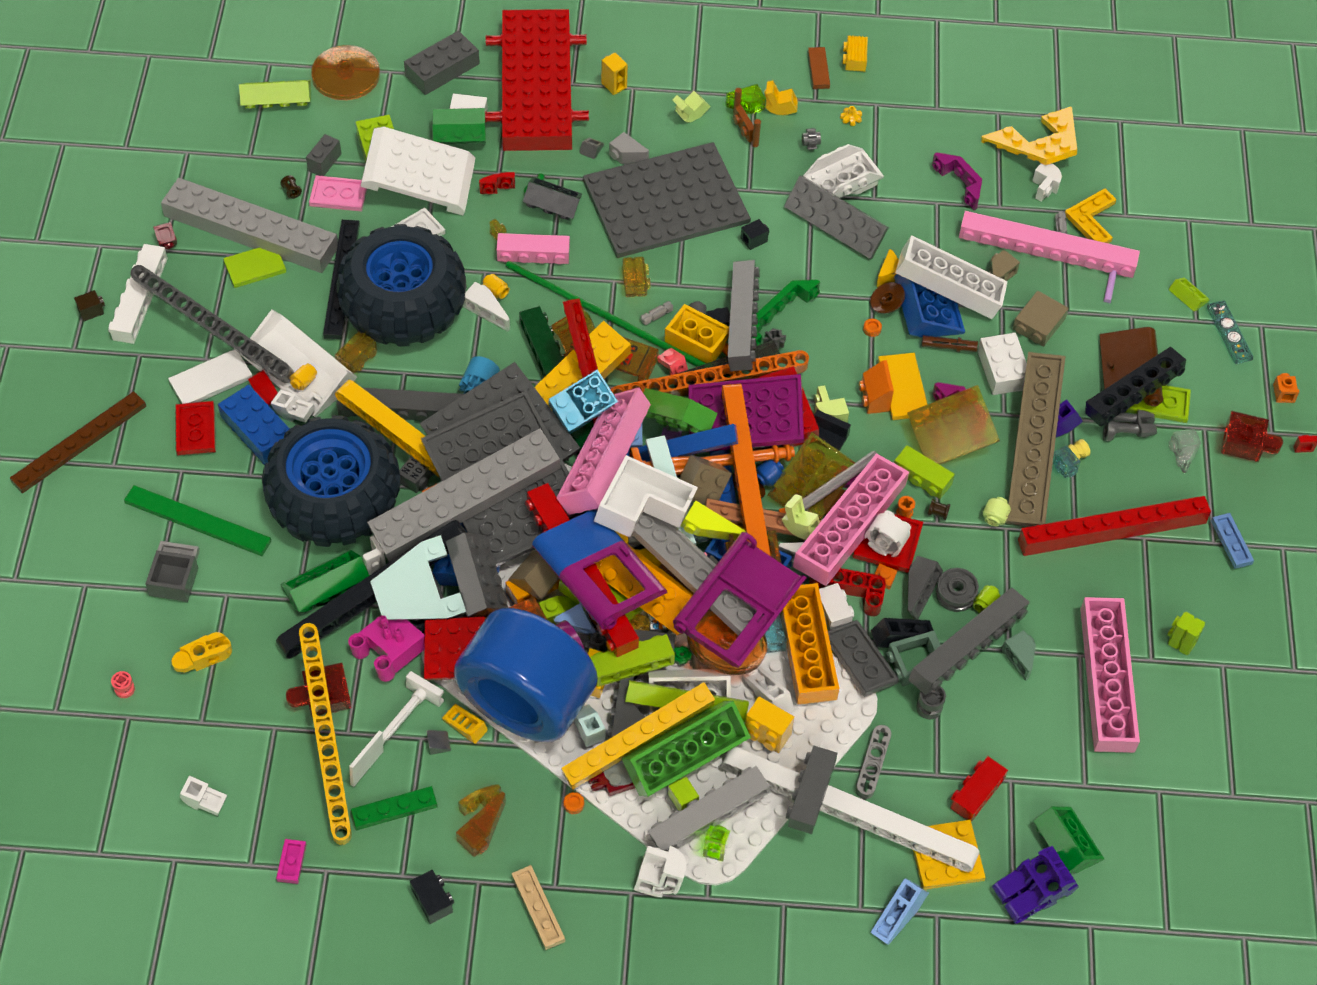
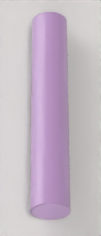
(1110, 286)

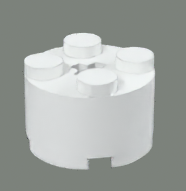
(888, 534)

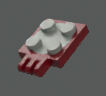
(613, 779)

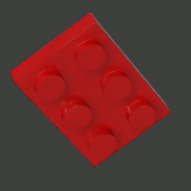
(195, 428)

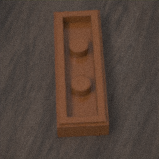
(819, 68)

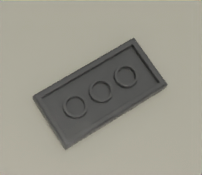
(861, 658)

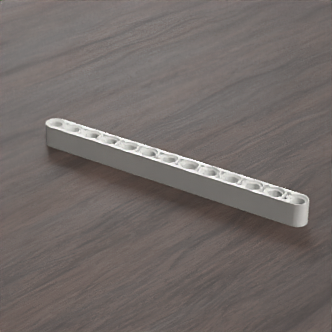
(862, 813)

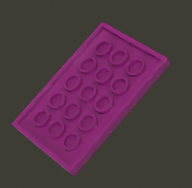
(771, 406)

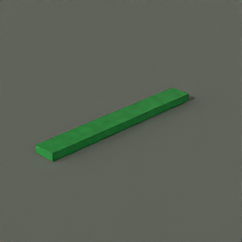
(198, 520)

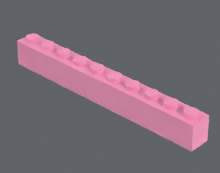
(1049, 244)

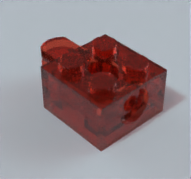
(1254, 431)
(336, 686)

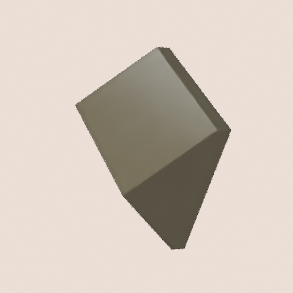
(534, 576)

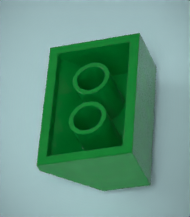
(459, 125)
(1069, 838)

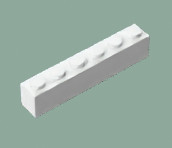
(136, 299)

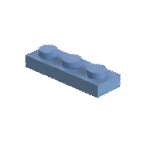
(1232, 540)

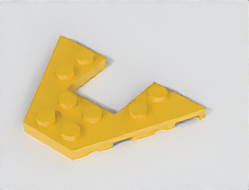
(1045, 150)

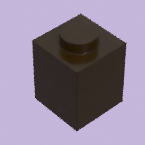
(89, 305)

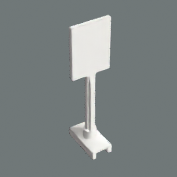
(422, 690)

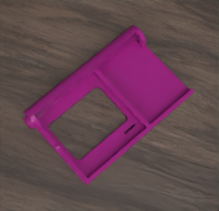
(751, 578)

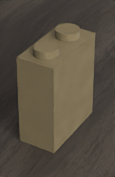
(1040, 318)

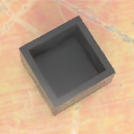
(171, 576)

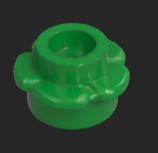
(681, 660)

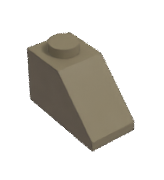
(1004, 265)

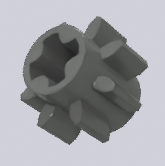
(811, 138)
(776, 335)
(594, 639)

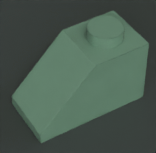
(1020, 652)

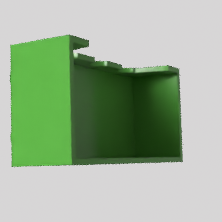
(679, 412)

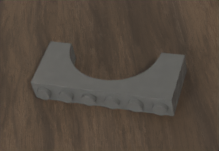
(626, 713)

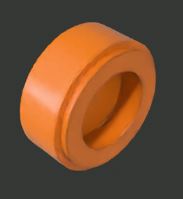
(872, 327)
(573, 803)

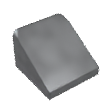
(591, 147)
(438, 741)

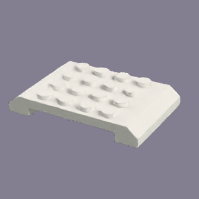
(419, 168)

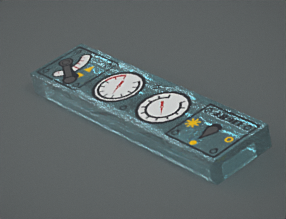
(1230, 332)

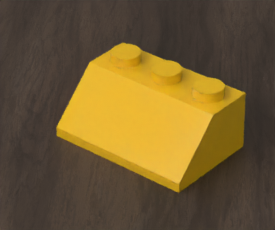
(697, 334)

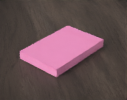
(337, 193)

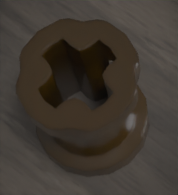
(290, 187)
(939, 509)

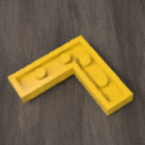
(1082, 215)

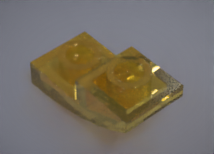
(484, 796)

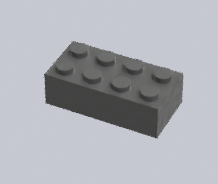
(441, 62)
(476, 574)

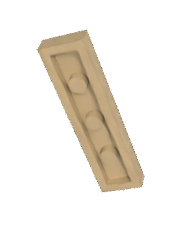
(538, 907)

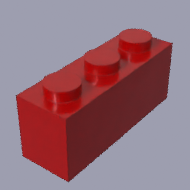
(978, 788)

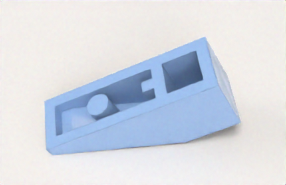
(899, 911)

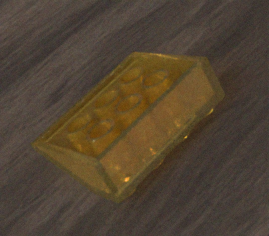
(953, 426)
(810, 469)

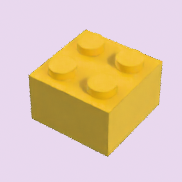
(769, 725)

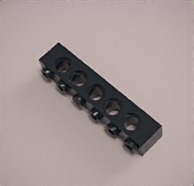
(1135, 386)

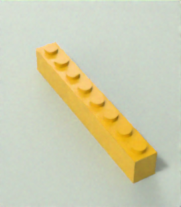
(638, 735)

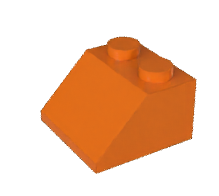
(877, 388)

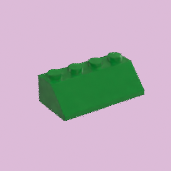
(325, 581)

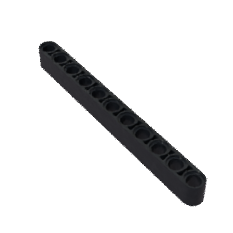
(351, 601)

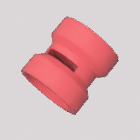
(126, 687)

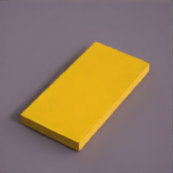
(906, 383)

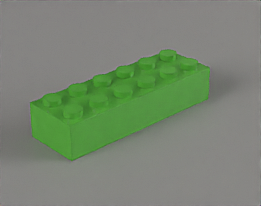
(686, 748)

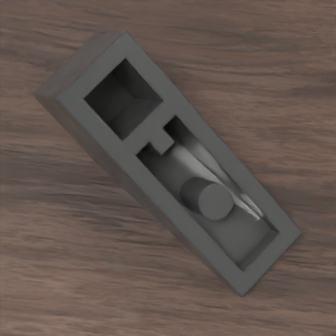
(922, 581)

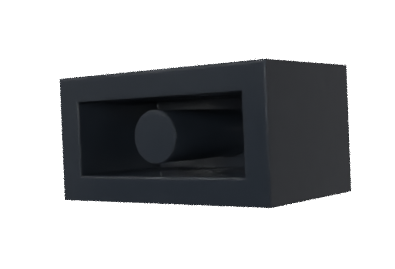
(431, 896)

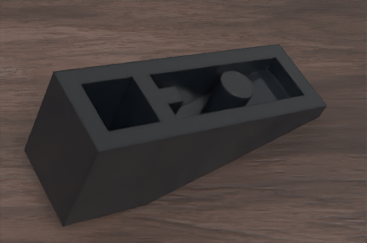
(896, 629)

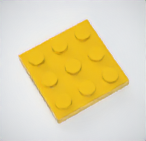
(938, 874)

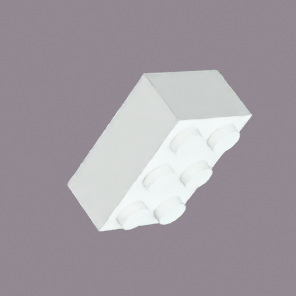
(1003, 363)

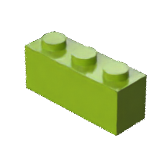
(925, 472)

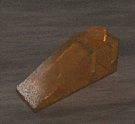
(478, 831)

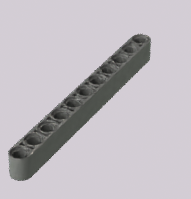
(206, 318)

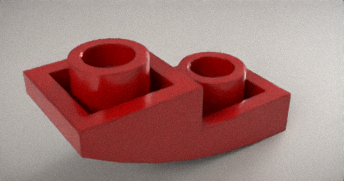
(497, 181)
(263, 386)

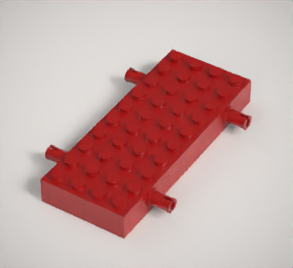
(536, 80)

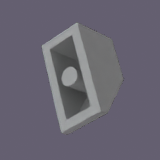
(627, 150)

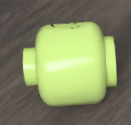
(996, 511)

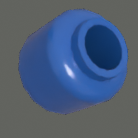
(769, 472)

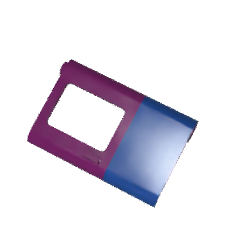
(583, 543)

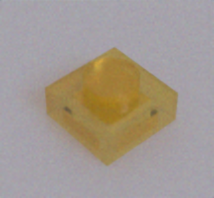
(496, 227)

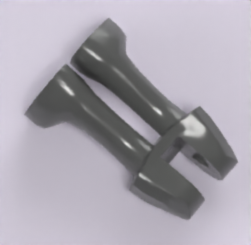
(1142, 426)

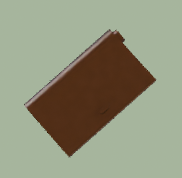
(1127, 352)

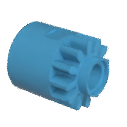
(477, 372)

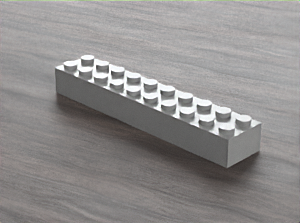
(250, 224)
(465, 493)

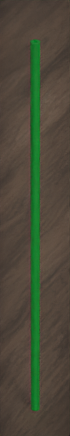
(604, 314)

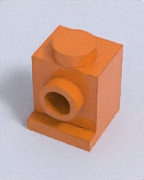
(1284, 385)

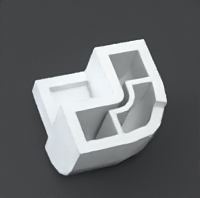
(661, 872)

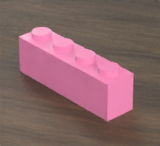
(533, 248)

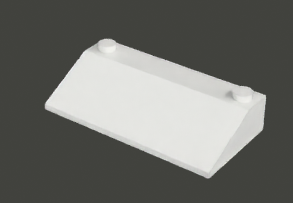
(298, 349)

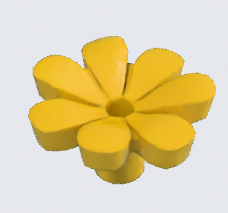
(851, 115)

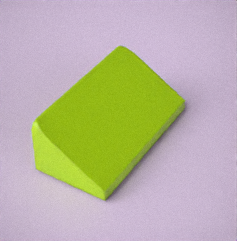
(1188, 294)

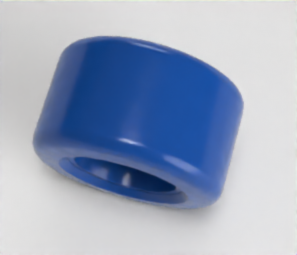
(526, 674)

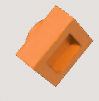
(887, 573)

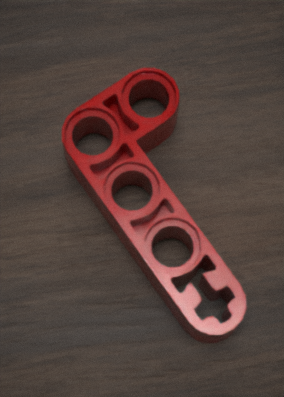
(864, 590)

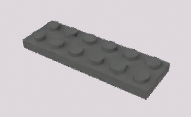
(836, 217)

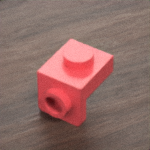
(673, 361)

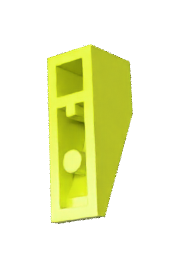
(707, 523)

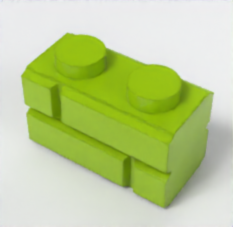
(1185, 632)

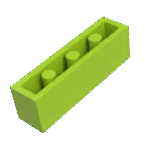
(648, 657)

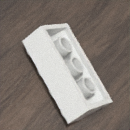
(717, 682)

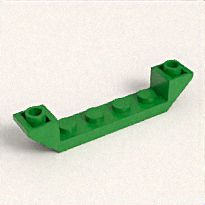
(802, 288)

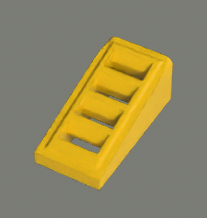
(474, 731)

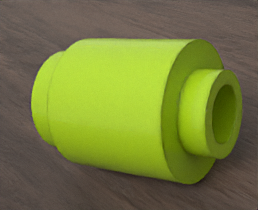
(985, 598)

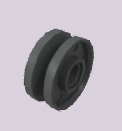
(957, 600)

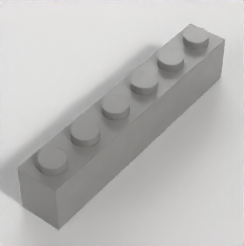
(710, 810)

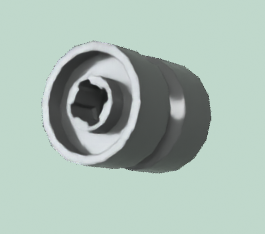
(931, 705)

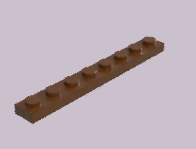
(77, 442)

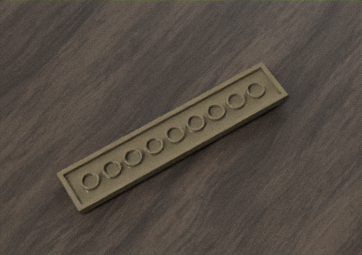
(1036, 439)

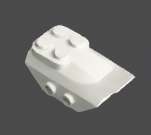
(845, 171)

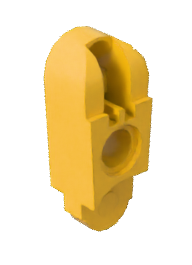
(215, 649)

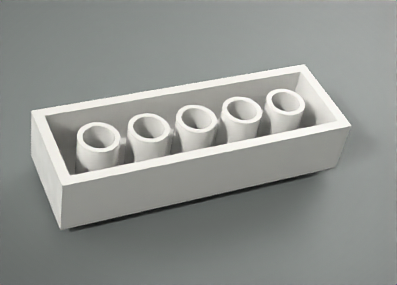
(951, 277)

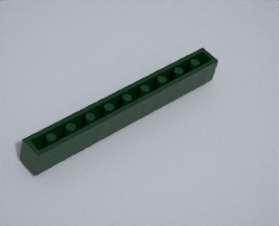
(547, 353)

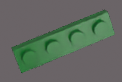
(394, 808)

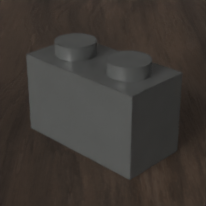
(323, 155)

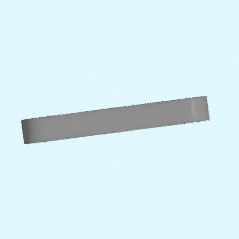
(873, 761)

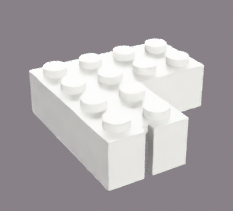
(643, 489)

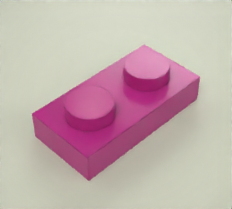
(291, 861)

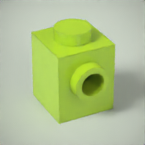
(682, 793)

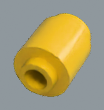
(496, 285)
(303, 377)

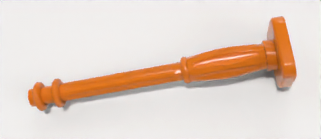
(726, 459)

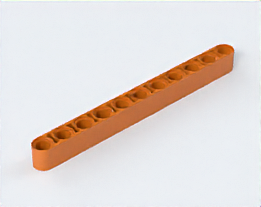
(717, 373)
(745, 467)

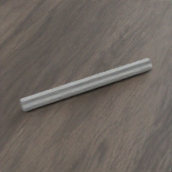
(837, 481)

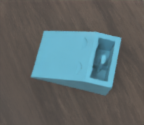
(582, 401)

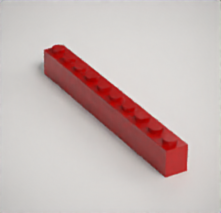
(550, 514)
(1114, 525)

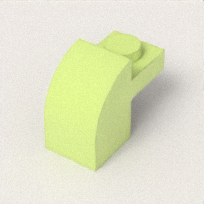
(692, 107)
(835, 408)
(797, 520)

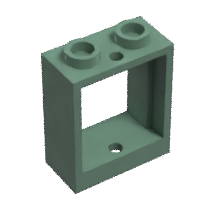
(893, 656)

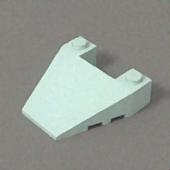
(409, 590)

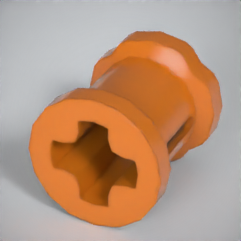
(905, 506)

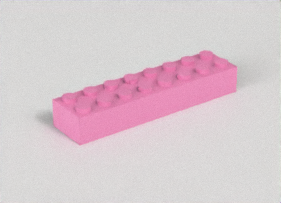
(603, 452)
(849, 519)
(1109, 675)

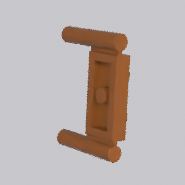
(740, 118)

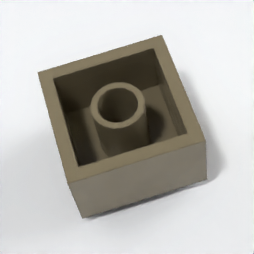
(707, 476)

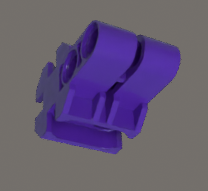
(1028, 890)

